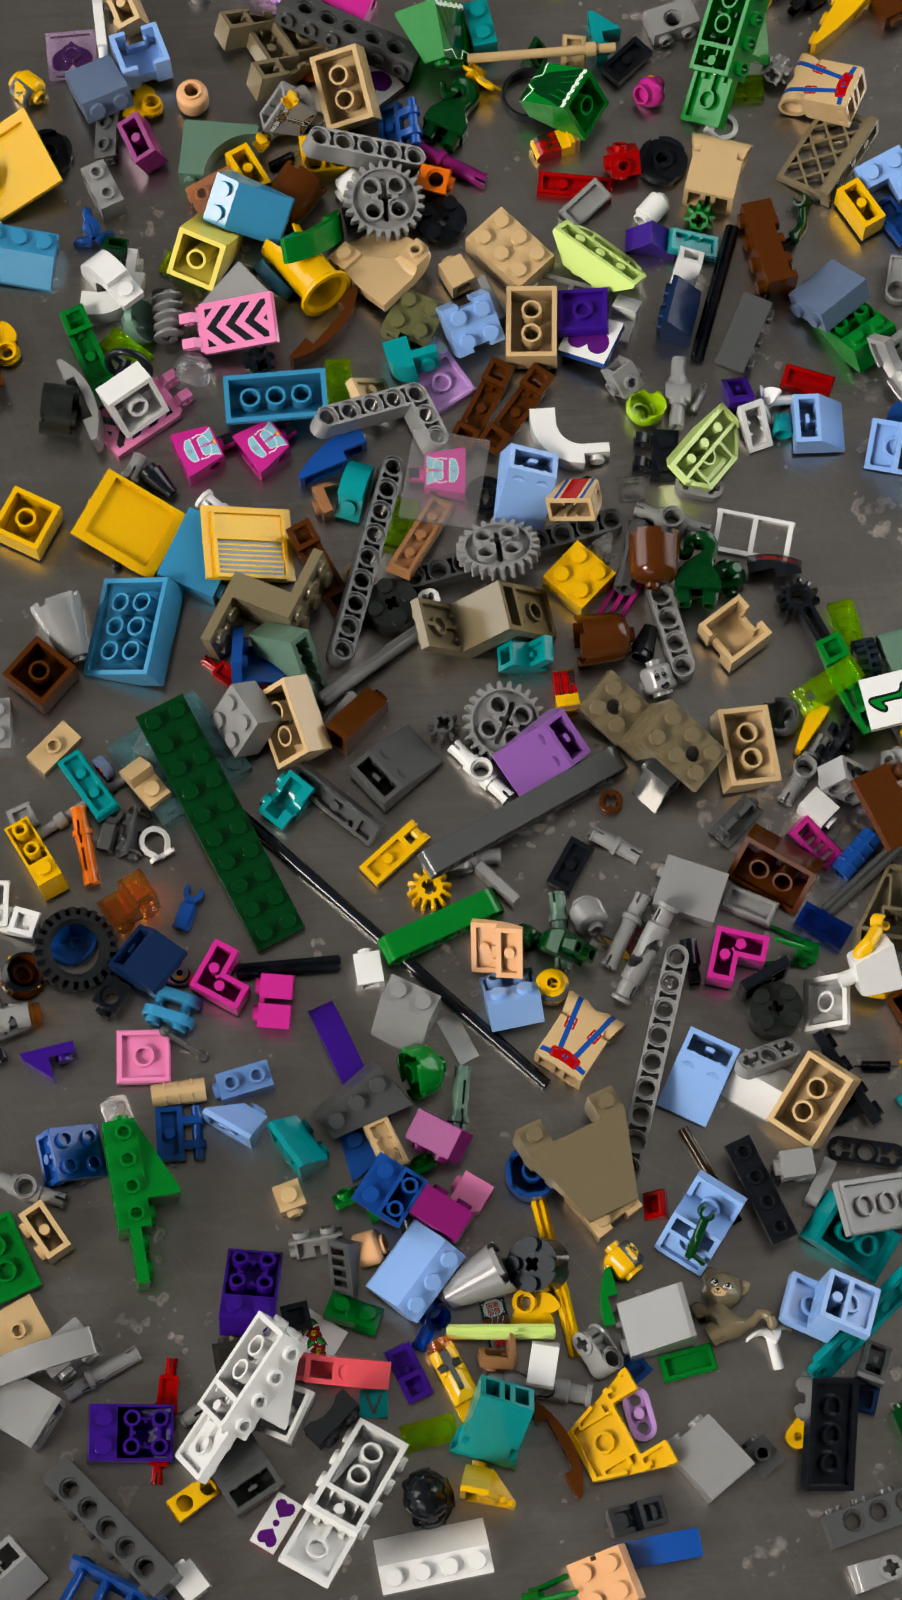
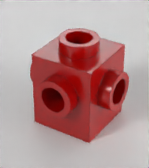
(622, 160)

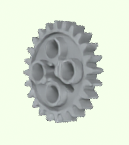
(361, 202)
(479, 554)
(483, 713)

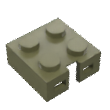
(415, 317)

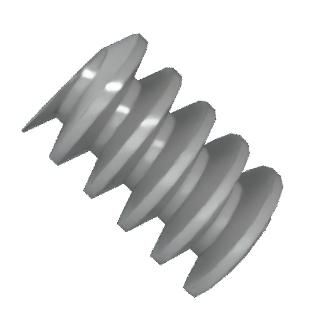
(165, 319)

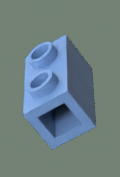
(243, 1082)

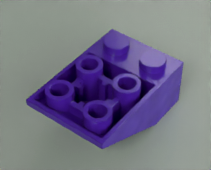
(249, 1286)
(130, 1433)

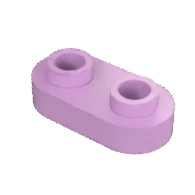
(640, 1414)

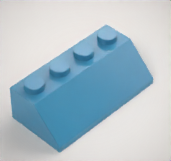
(28, 257)
(274, 396)

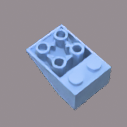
(523, 484)
(698, 1076)

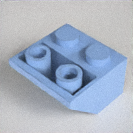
(816, 424)
(512, 1001)

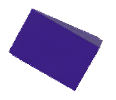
(647, 240)
(736, 392)

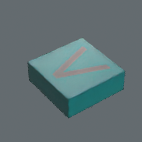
(374, 1404)

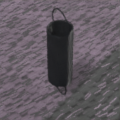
(280, 161)
(876, 1066)

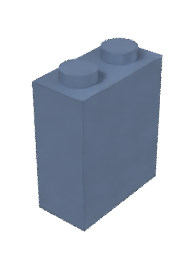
(99, 89)
(829, 296)

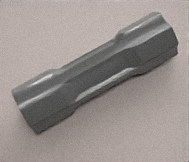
(623, 581)

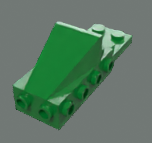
(727, 43)
(136, 1186)

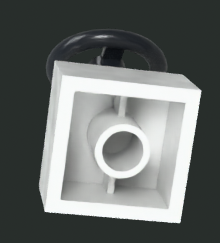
(131, 394)

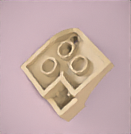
(382, 267)

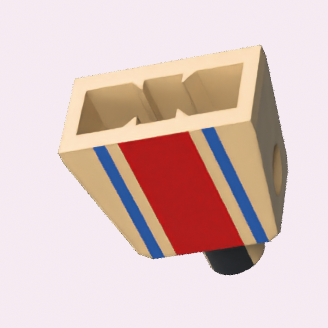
(575, 500)

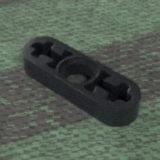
(856, 1160)

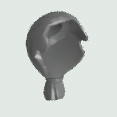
(784, 716)

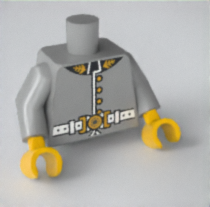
(287, 113)

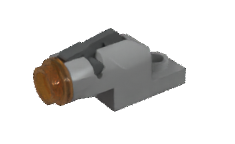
(18, 1018)

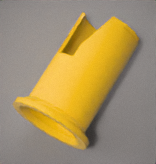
(311, 278)

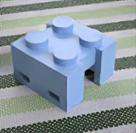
(143, 59)
(470, 323)

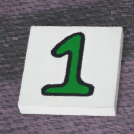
(883, 700)

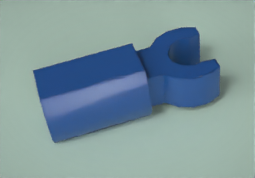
(187, 911)

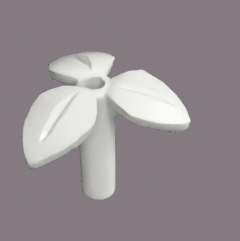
(772, 397)
(772, 1338)

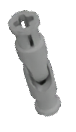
(635, 971)
(564, 1391)

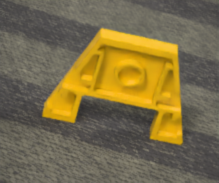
(606, 1442)

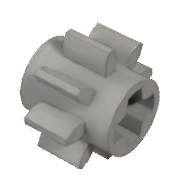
(778, 69)

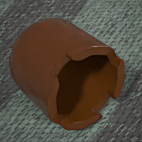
(300, 185)
(654, 556)
(602, 638)

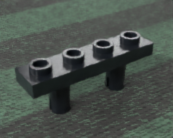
(859, 1101)
(760, 1190)

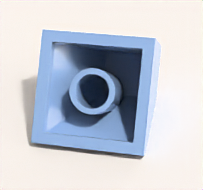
(238, 1121)

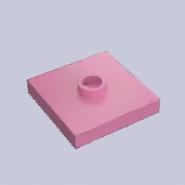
(143, 1057)

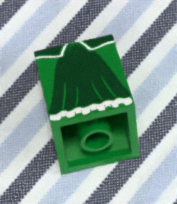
(437, 32)
(565, 99)

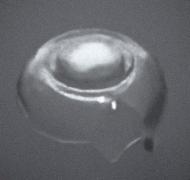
(193, 369)

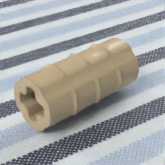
(179, 1093)

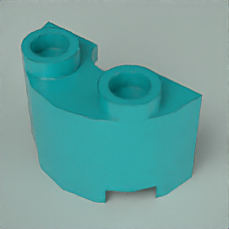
(287, 801)

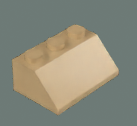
(751, 748)

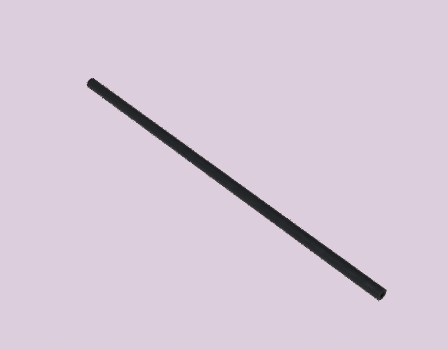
(410, 964)

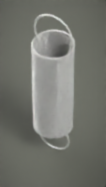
(696, 401)

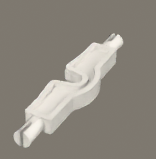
(100, 27)

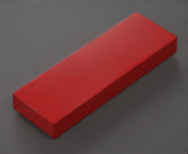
(566, 186)

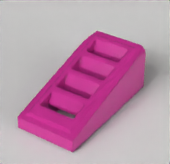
(813, 828)

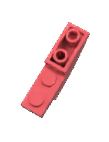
(344, 1371)

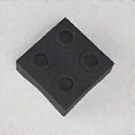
(327, 1428)

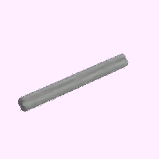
(368, 666)

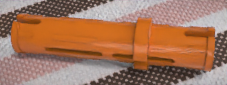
(83, 833)

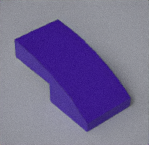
(408, 1372)

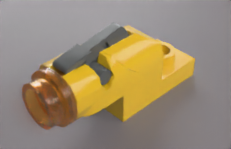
(452, 1373)

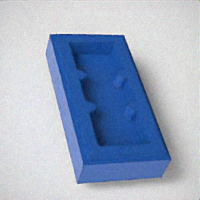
(893, 218)

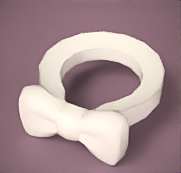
(710, 130)
(167, 845)

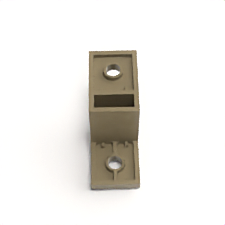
(264, 602)
(482, 619)
(652, 730)

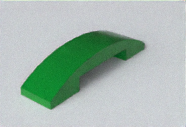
(314, 240)
(85, 347)
(832, 650)

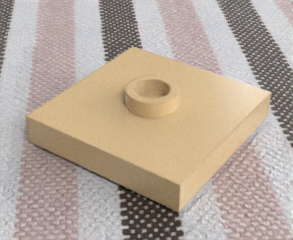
(21, 1325)

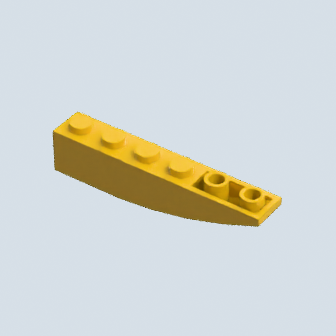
(836, 22)

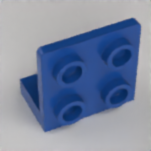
(247, 666)
(70, 1154)

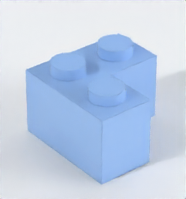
(883, 171)

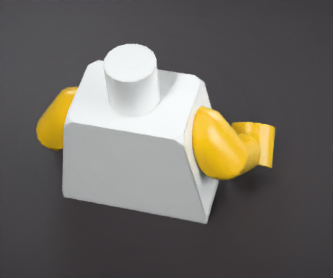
(873, 963)

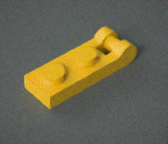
(394, 853)

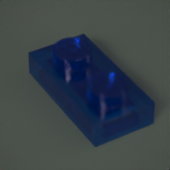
(823, 926)

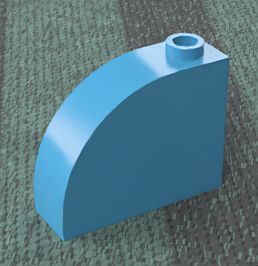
(186, 561)

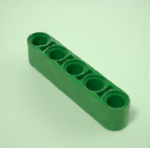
(439, 926)

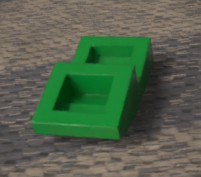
(607, 1291)

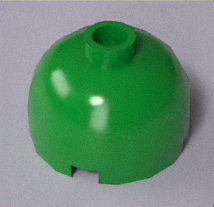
(422, 1069)

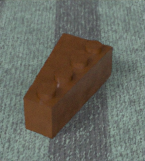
(767, 250)

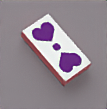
(276, 1523)

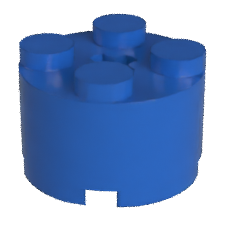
(521, 1183)

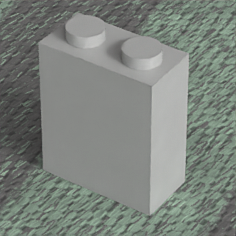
(689, 888)

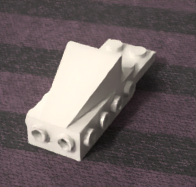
(259, 1390)
(344, 1501)

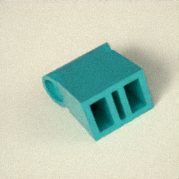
(495, 1422)

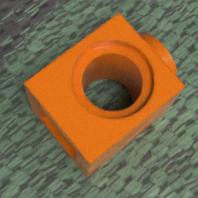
(429, 171)

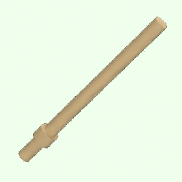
(590, 49)

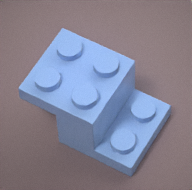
(884, 446)
(681, 1226)
(829, 1305)

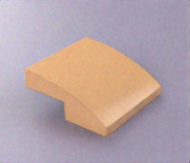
(497, 948)

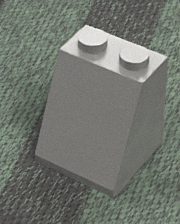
(243, 281)
(405, 1013)
(655, 1323)
(29, 1412)
(709, 1457)

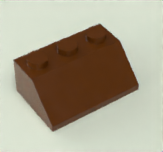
(882, 800)
(775, 868)

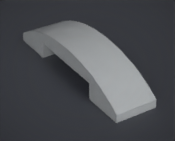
(95, 423)
(46, 1355)

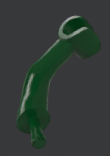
(798, 232)
(698, 1234)

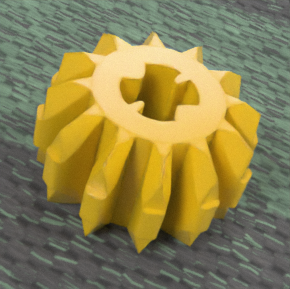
(437, 897)

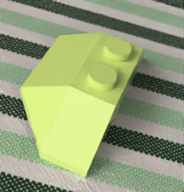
(596, 258)
(707, 450)

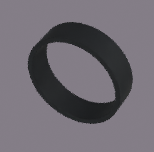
(517, 116)

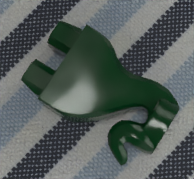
(450, 116)
(697, 575)
(559, 943)

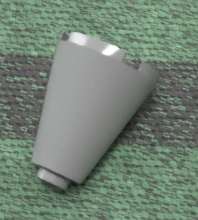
(64, 624)
(478, 1279)

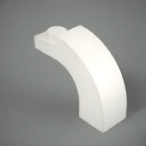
(108, 272)
(101, 306)
(571, 455)

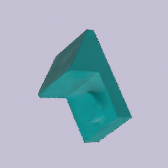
(601, 31)

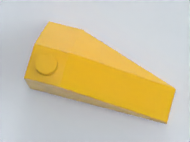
(484, 1486)

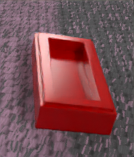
(806, 381)

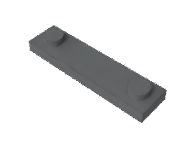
(341, 806)

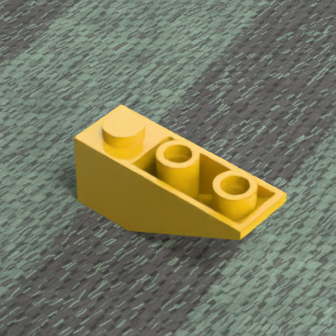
(36, 858)

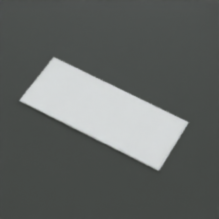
(458, 1038)

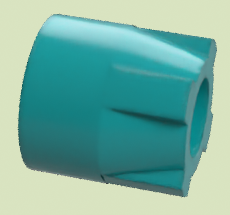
(782, 426)

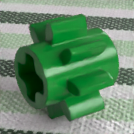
(694, 220)

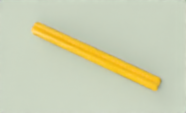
(562, 1294)

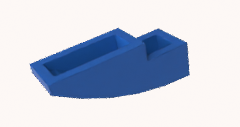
(332, 457)
(664, 1548)

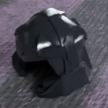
(428, 1498)

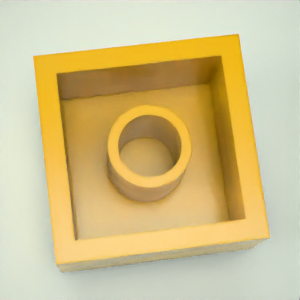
(29, 522)
(578, 579)

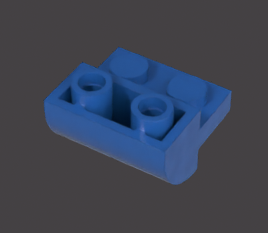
(389, 1190)

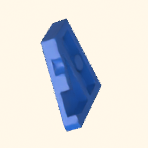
(357, 1152)

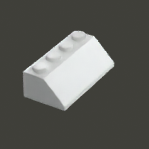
(433, 1557)

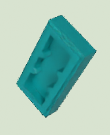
(694, 240)

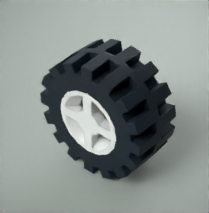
(867, 656)

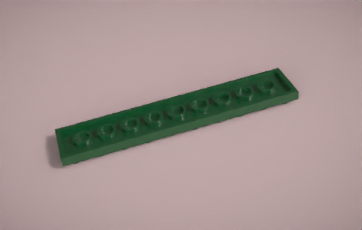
(220, 822)

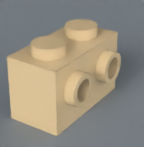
(127, 15)
(46, 1232)

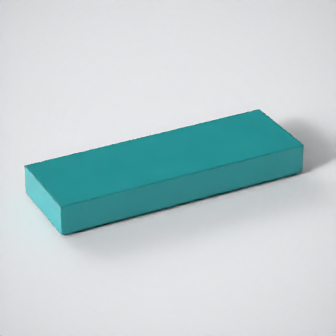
(88, 785)

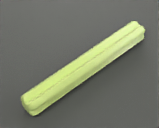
(500, 1331)

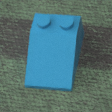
(248, 207)

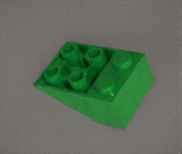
(851, 335)

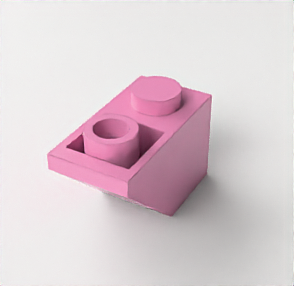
(472, 1191)

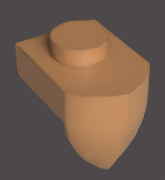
(322, 504)
(494, 1358)

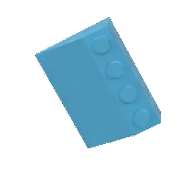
(134, 630)

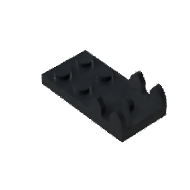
(829, 1432)

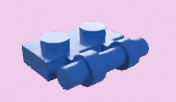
(393, 126)
(170, 1133)

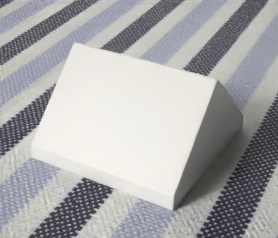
(826, 1005)
(757, 1094)
(300, 1407)

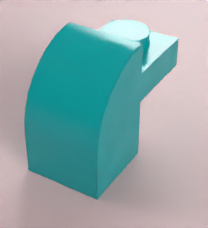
(408, 363)
(353, 490)
(525, 657)

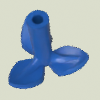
(91, 229)

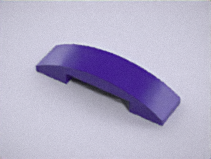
(336, 1040)

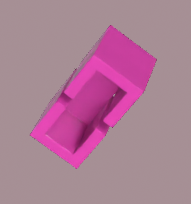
(274, 1014)

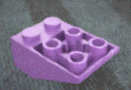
(541, 751)

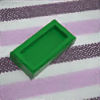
(687, 1363)

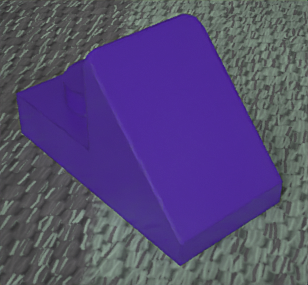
(42, 1059)

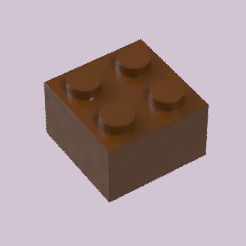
(40, 675)

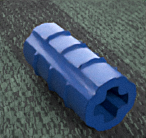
(856, 854)

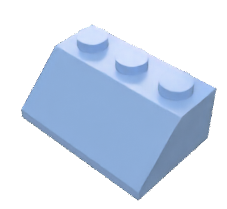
(415, 1271)

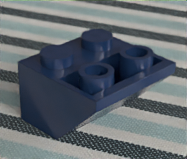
(678, 312)
(147, 960)

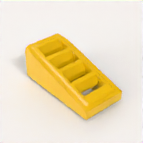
(810, 727)

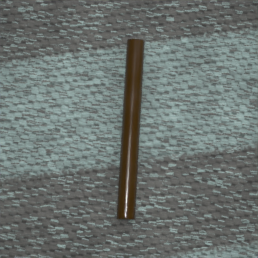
(699, 1157)

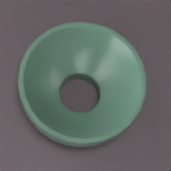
(138, 322)

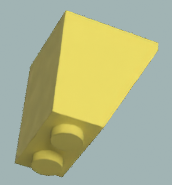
(203, 252)

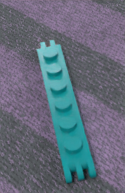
(844, 1345)

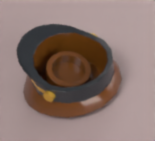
(20, 977)

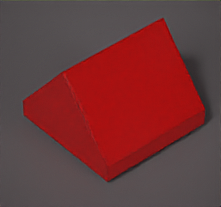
(656, 1205)

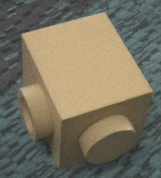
(456, 275)
(290, 1199)

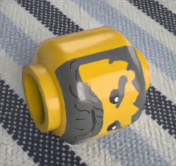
(27, 88)
(556, 978)
(623, 1260)

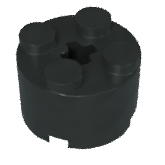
(59, 409)
(384, 596)
(784, 999)

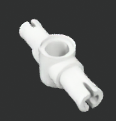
(488, 782)

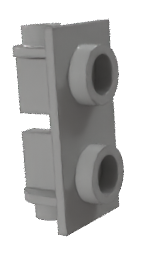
(305, 1241)

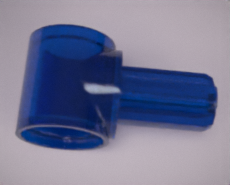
(431, 1325)

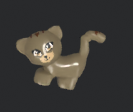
(723, 1293)

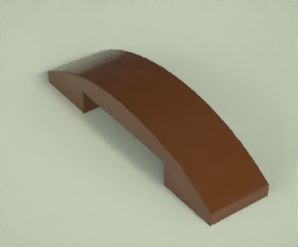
(309, 352)
(486, 399)
(516, 411)
(304, 539)
(574, 1477)

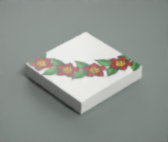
(324, 1337)

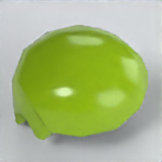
(646, 407)

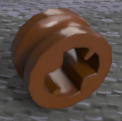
(611, 794)

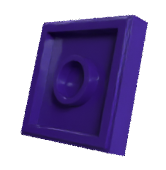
(583, 312)

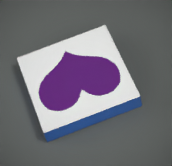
(592, 349)

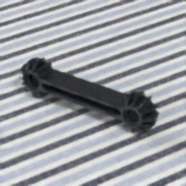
(801, 612)

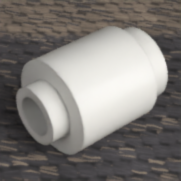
(652, 208)

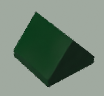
(534, 63)
(116, 246)

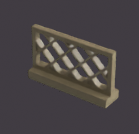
(843, 167)

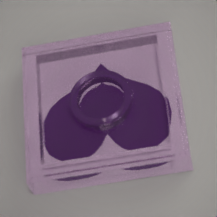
(69, 51)

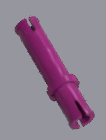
(458, 168)

